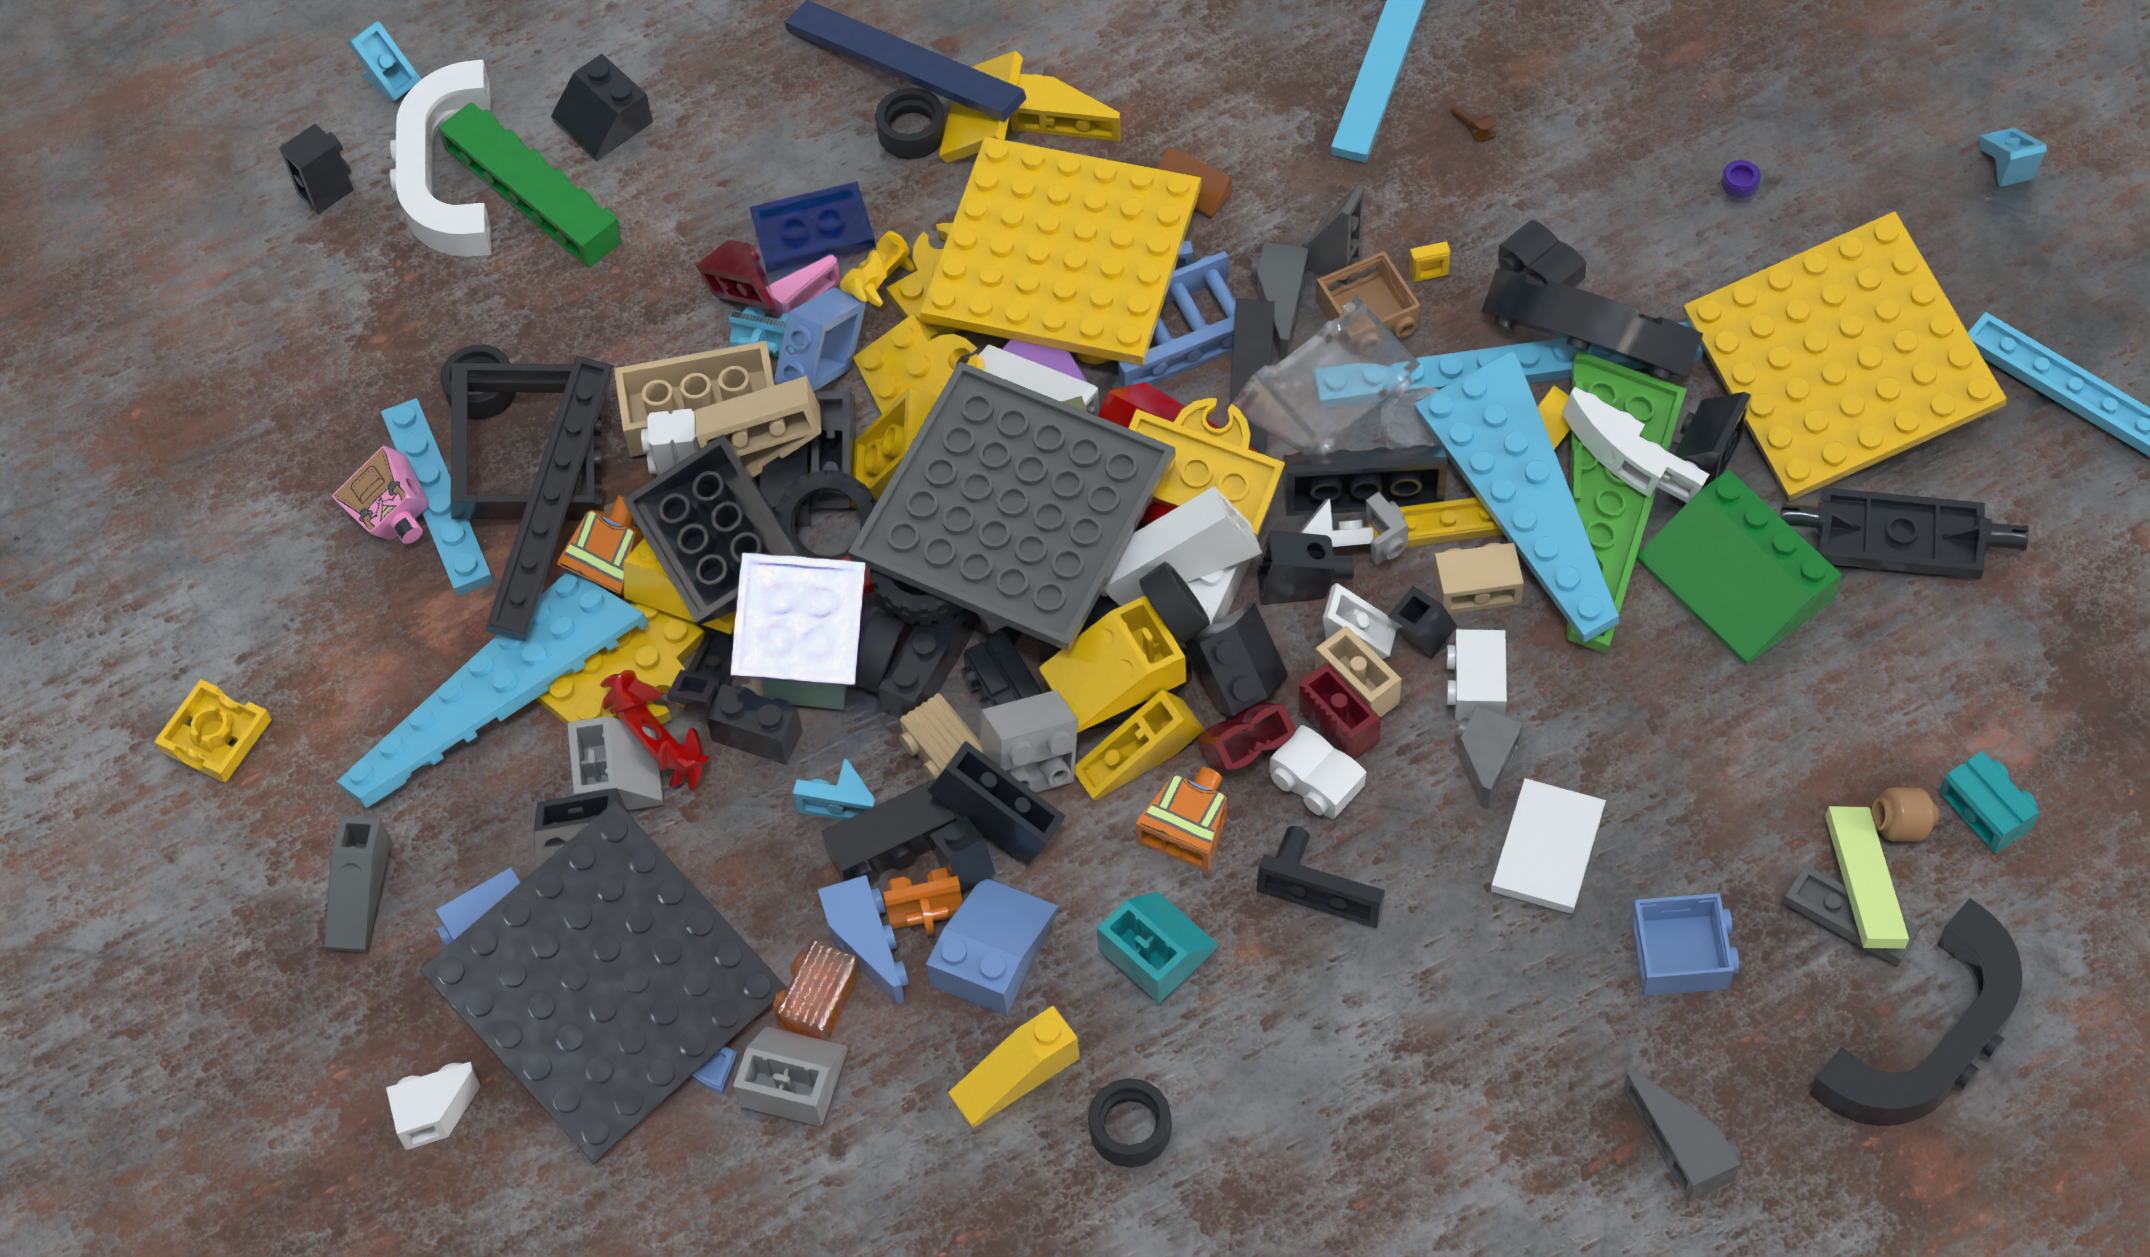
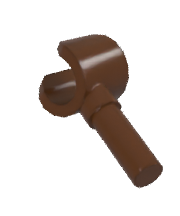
(1480, 128)

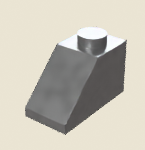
(1487, 750)

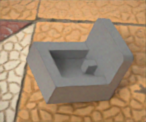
(1390, 525)

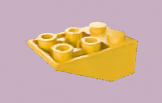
(1116, 664)

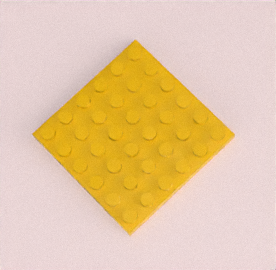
(1062, 250)
(1844, 355)

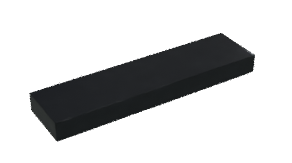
(1251, 352)

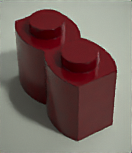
(1240, 741)

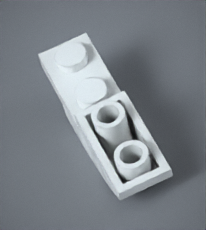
(1616, 443)

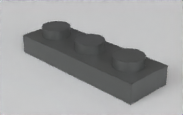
(1830, 906)

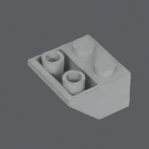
(1032, 739)
(612, 757)
(789, 1075)

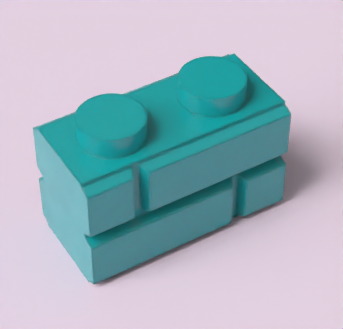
(1989, 801)

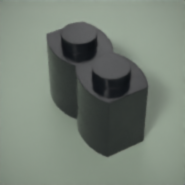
(1541, 255)

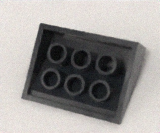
(702, 522)

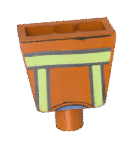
(602, 546)
(1185, 819)

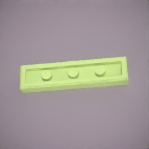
(1866, 877)

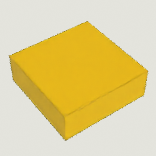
(1429, 261)

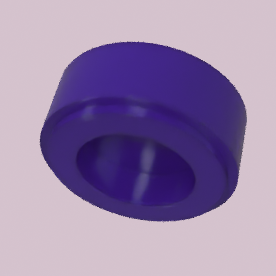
(1741, 179)

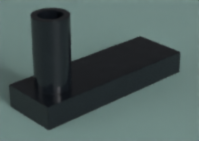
(1312, 888)

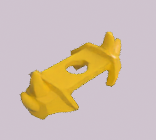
(880, 264)

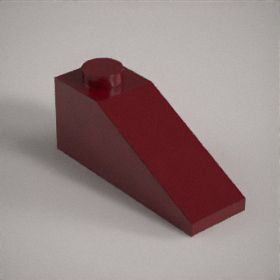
(736, 274)

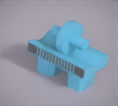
(754, 327)

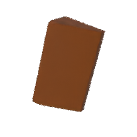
(1215, 185)

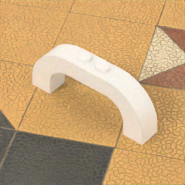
(432, 101)

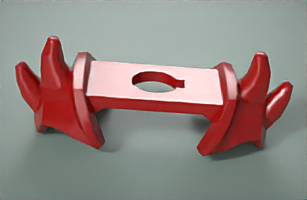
(628, 701)

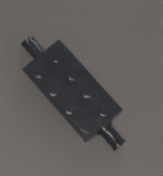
(1903, 532)

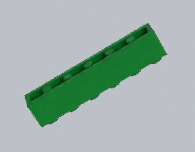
(531, 184)

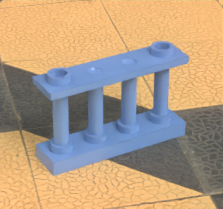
(1205, 342)

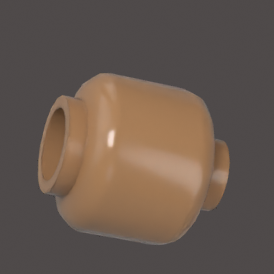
(1904, 814)

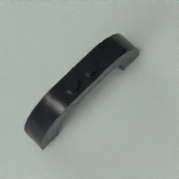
(1899, 1098)

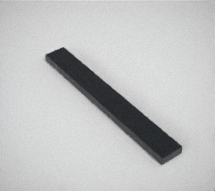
(550, 499)

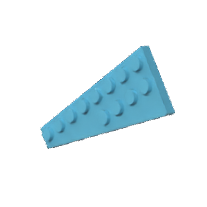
(1508, 461)
(505, 675)

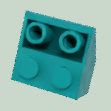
(1154, 943)

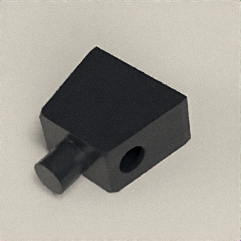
(1299, 567)

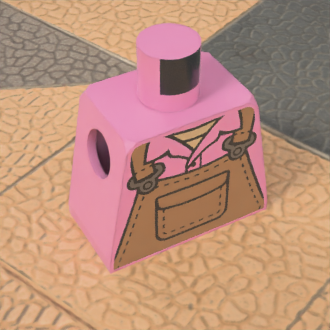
(385, 496)

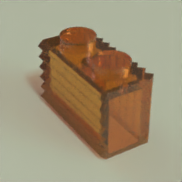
(817, 991)

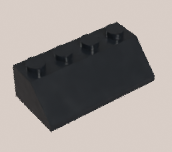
(1352, 477)

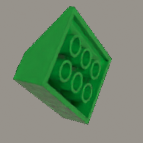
(1740, 568)

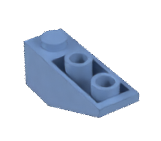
(857, 929)

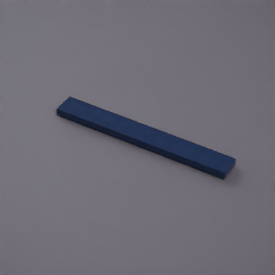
(906, 60)

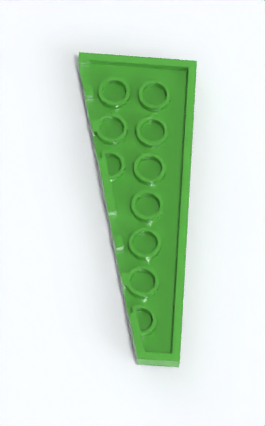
(1608, 506)

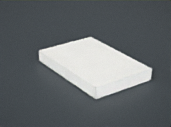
(1548, 846)

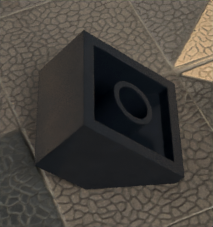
(601, 108)
(1713, 433)
(1237, 660)

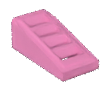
(804, 285)

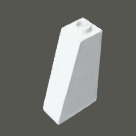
(1039, 377)
(1192, 538)

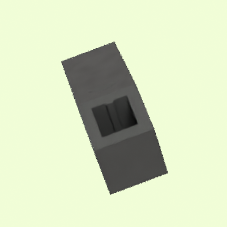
(355, 881)

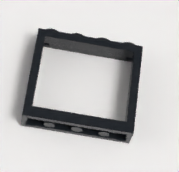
(509, 378)

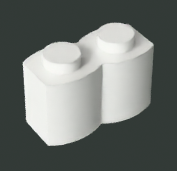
(1317, 772)

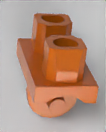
(922, 902)

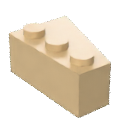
(763, 422)

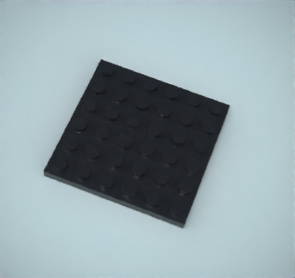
(603, 981)

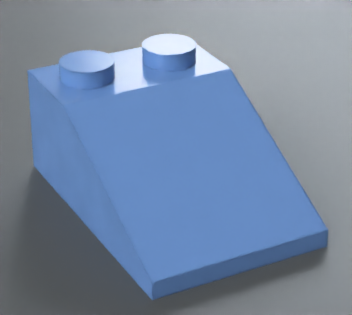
(990, 945)

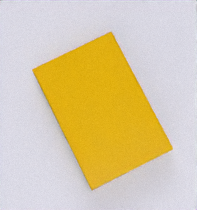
(968, 127)

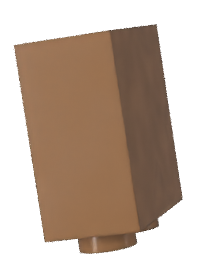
(1381, 291)

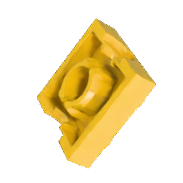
(213, 725)

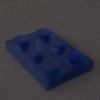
(812, 227)

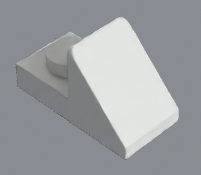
(1348, 534)
(1361, 617)

